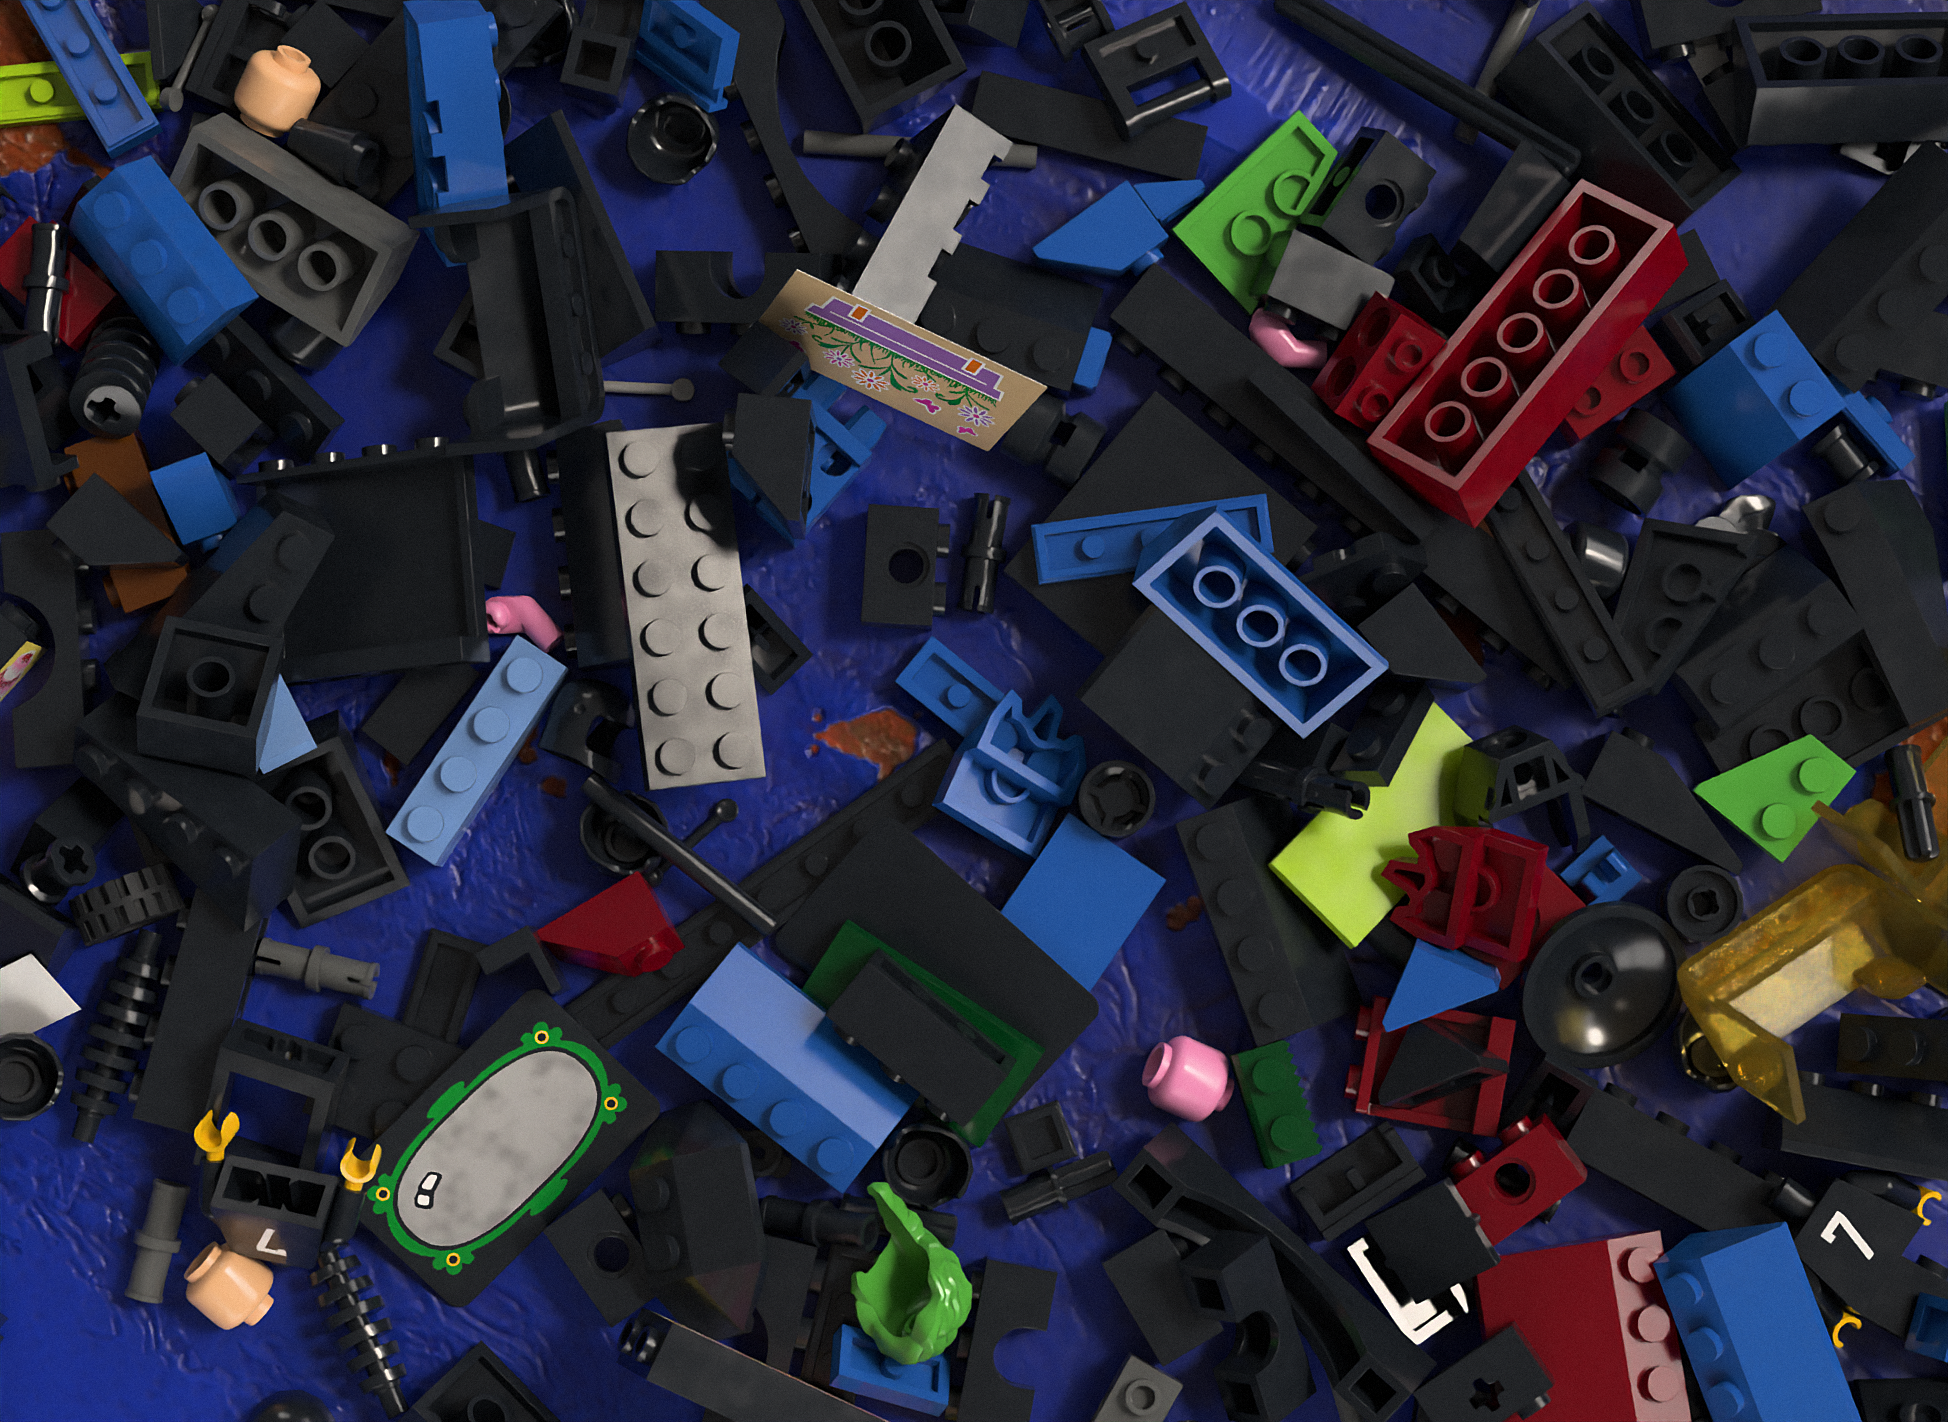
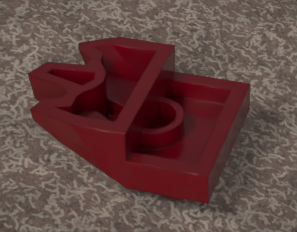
(1470, 888)

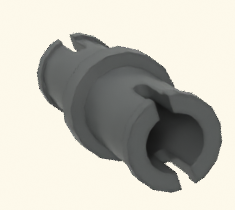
(317, 968)
(157, 1241)

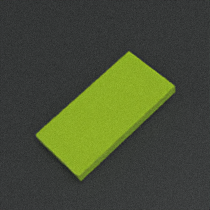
(1339, 860)

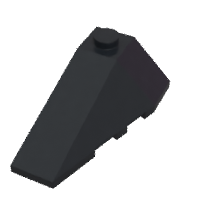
(1887, 568)

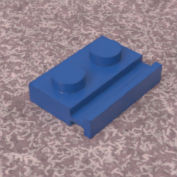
(689, 49)

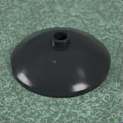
(1617, 1004)

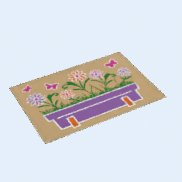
(900, 362)

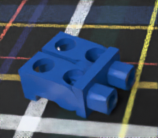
(837, 458)

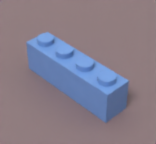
(478, 751)

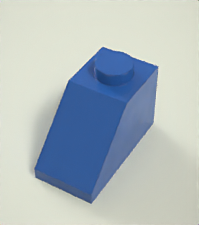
(1106, 238)
(198, 501)

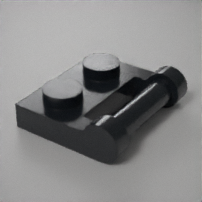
(1150, 53)

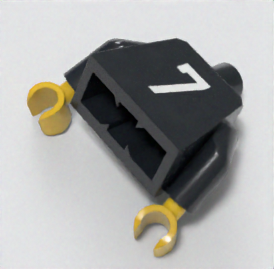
(276, 1208)
(1851, 1236)

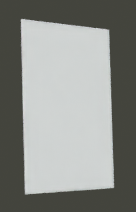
(31, 997)

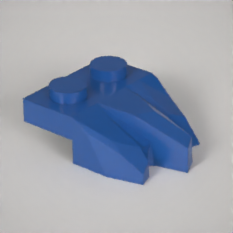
(1013, 775)

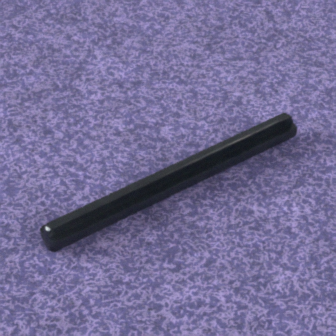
(1428, 81)

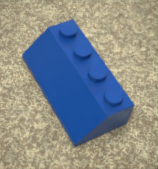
(1256, 618)
(786, 1068)
(1754, 1327)

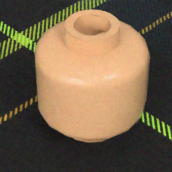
(276, 90)
(229, 1286)

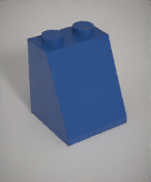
(1753, 400)

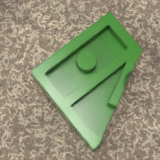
(1774, 793)

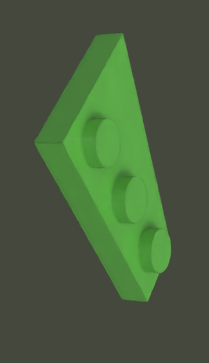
(1260, 196)

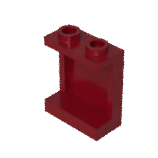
(1469, 1110)

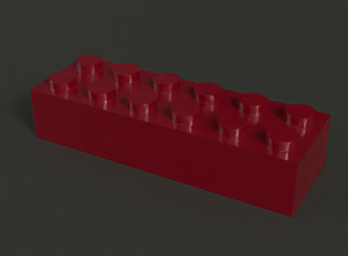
(1528, 352)

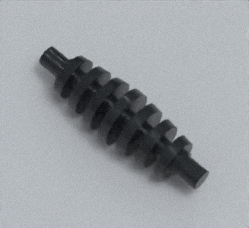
(117, 1035)
(363, 1335)

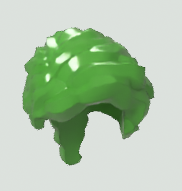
(914, 1289)

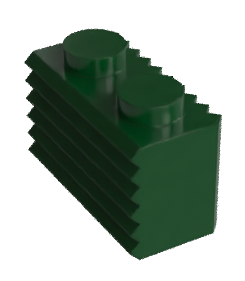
(1275, 1104)

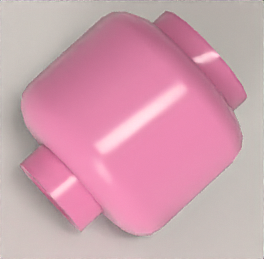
(1187, 1078)

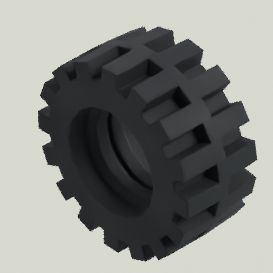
(126, 904)

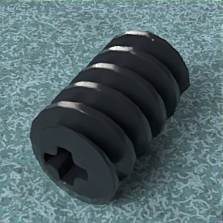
(115, 377)

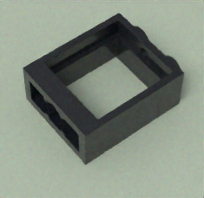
(308, 1071)

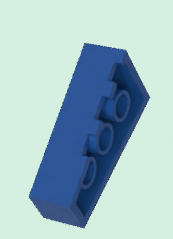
(453, 104)

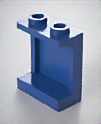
(1082, 900)

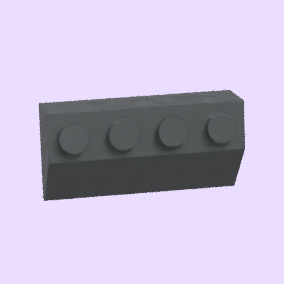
(292, 227)

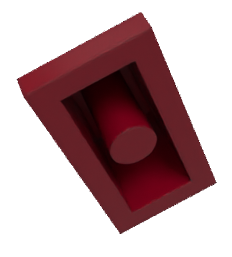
(616, 931)

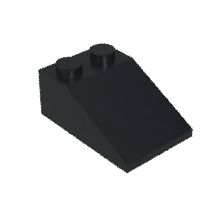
(1179, 707)
(343, 837)

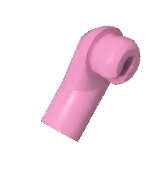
(1283, 347)
(523, 615)

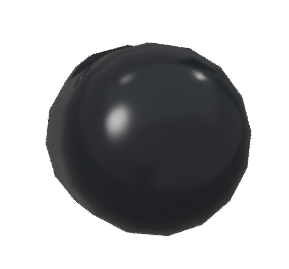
(572, 716)

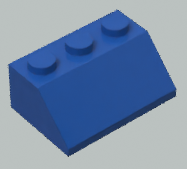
(160, 257)

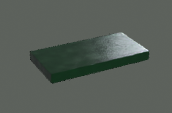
(848, 956)

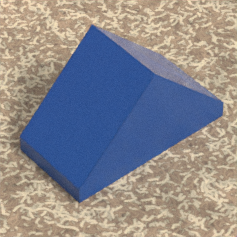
(1436, 982)

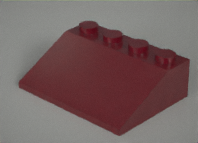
(1595, 1324)

